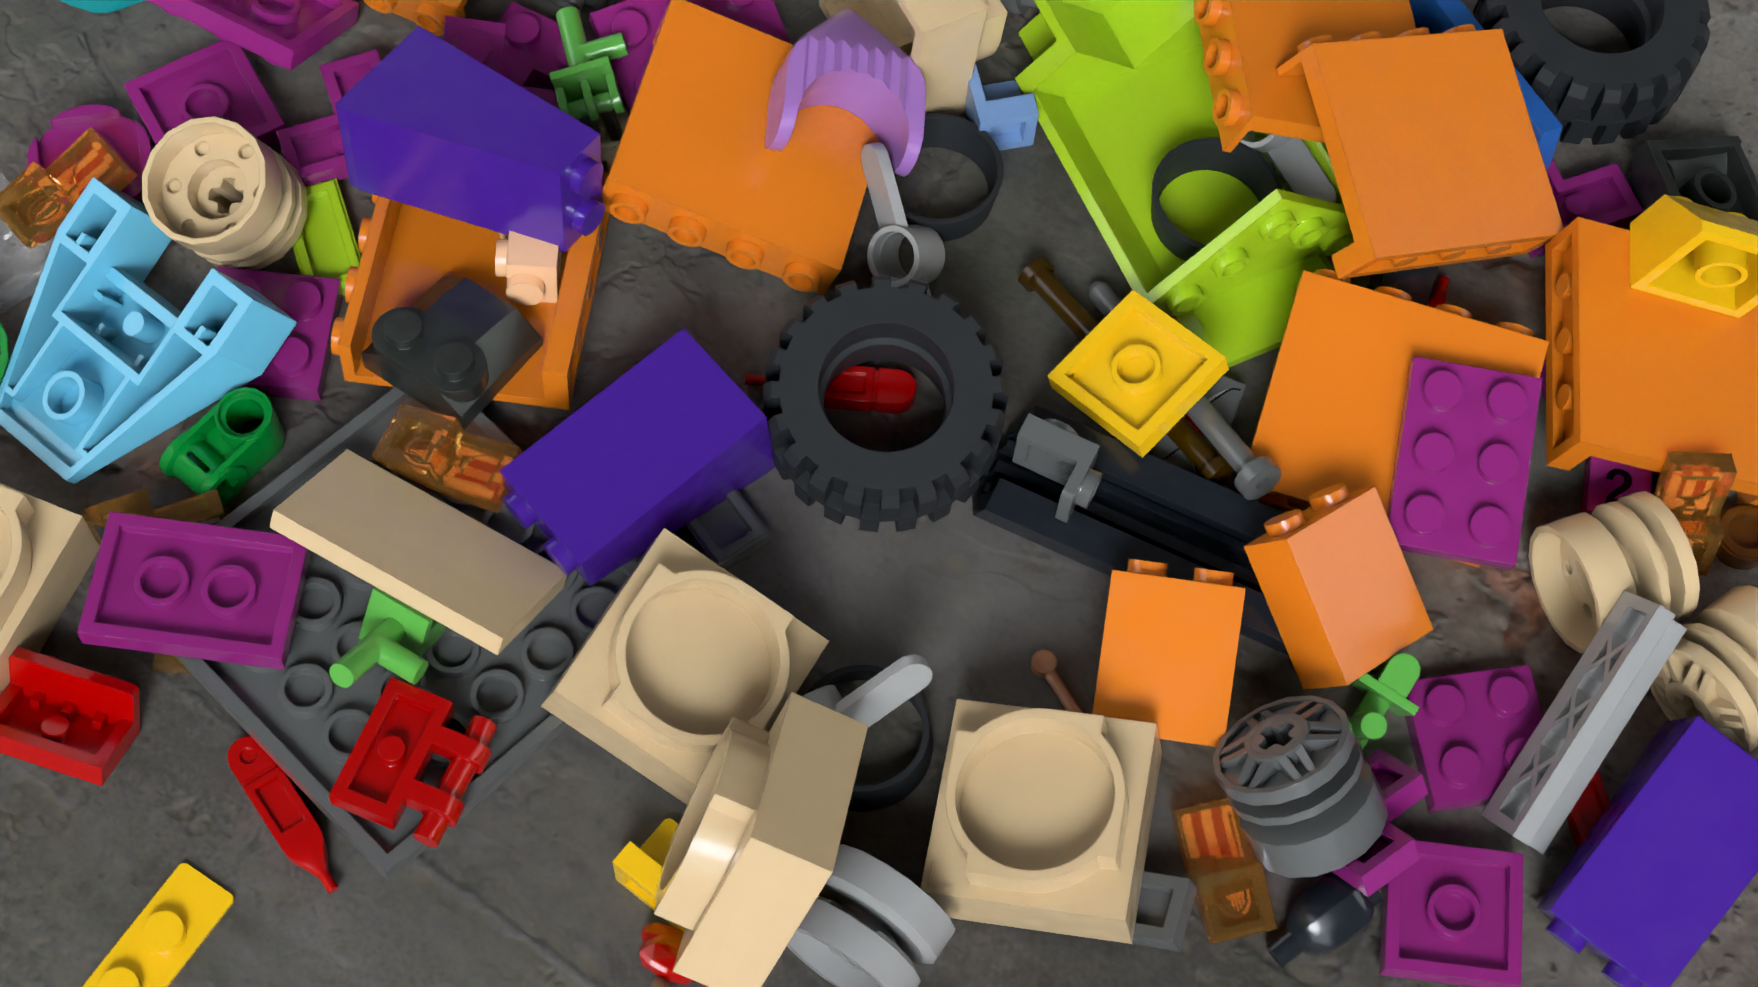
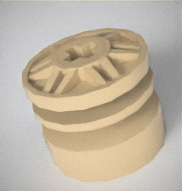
(224, 194)
(1623, 546)
(1717, 669)

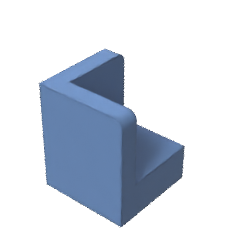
(1002, 112)

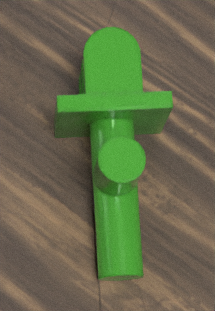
(589, 81)
(389, 636)
(1384, 690)

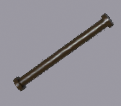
(1039, 277)

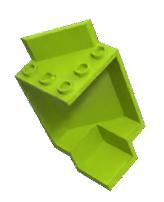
(1114, 98)

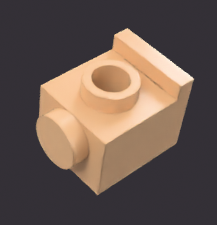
(530, 268)

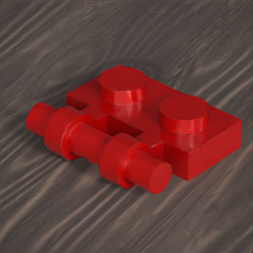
(394, 752)

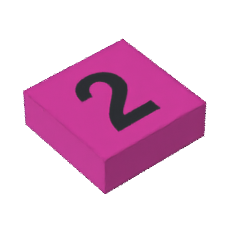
(1609, 480)

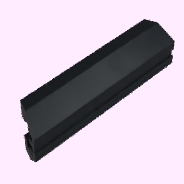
(1138, 513)

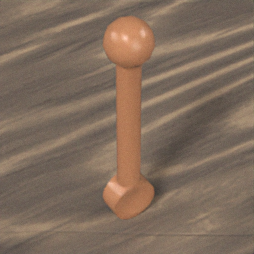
(1044, 666)

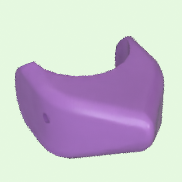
(858, 70)

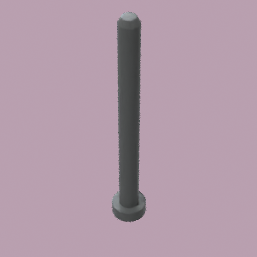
(1254, 474)

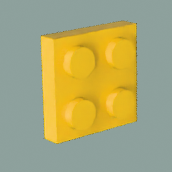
(1138, 373)

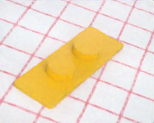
(165, 932)

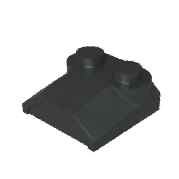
(1701, 169)
(452, 347)

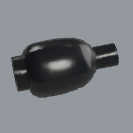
(1323, 920)

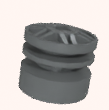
(1300, 786)

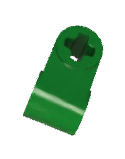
(222, 451)

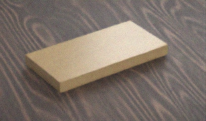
(419, 550)

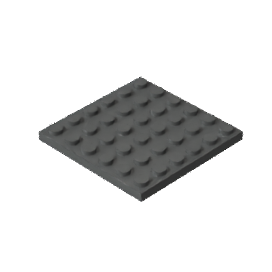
(314, 723)

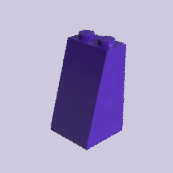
(470, 145)
(639, 460)
(1662, 857)

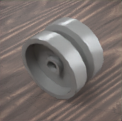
(870, 926)

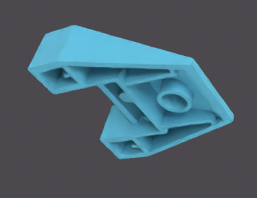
(111, 358)

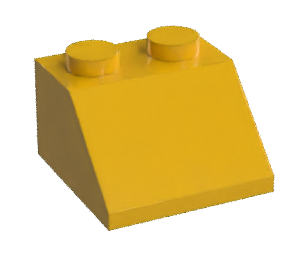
(1696, 255)

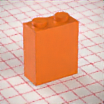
(1338, 586)
(1170, 651)

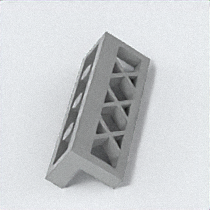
(1584, 720)

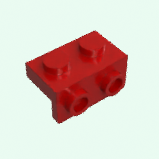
(67, 716)

